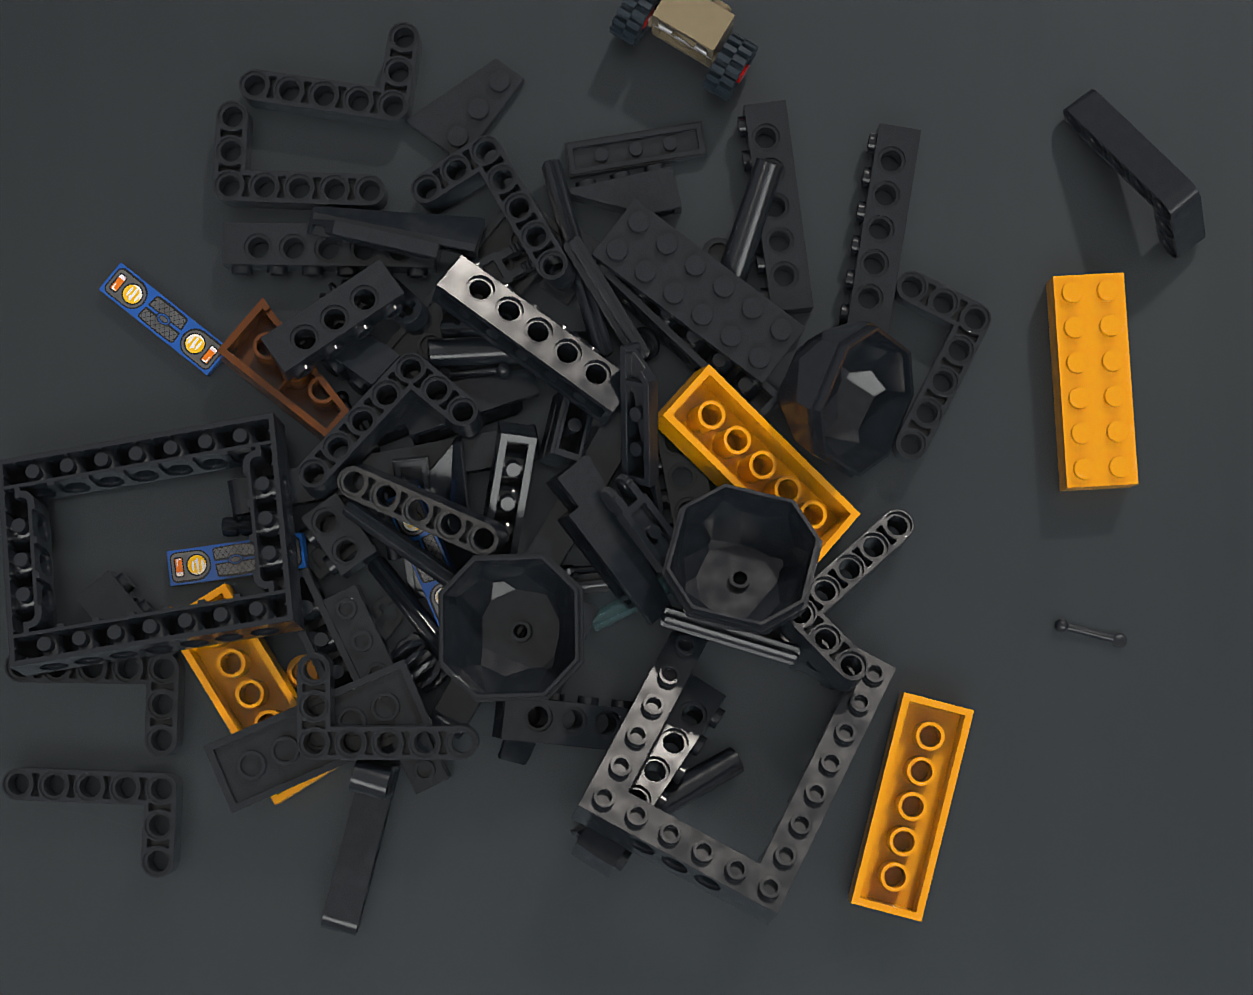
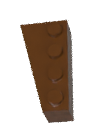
(306, 400)

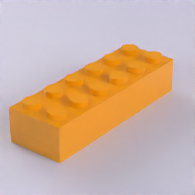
(1091, 382)
(743, 450)
(244, 682)
(910, 806)

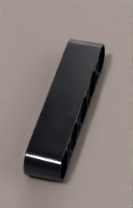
(405, 509)

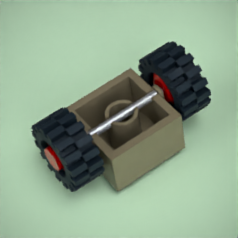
(697, 29)

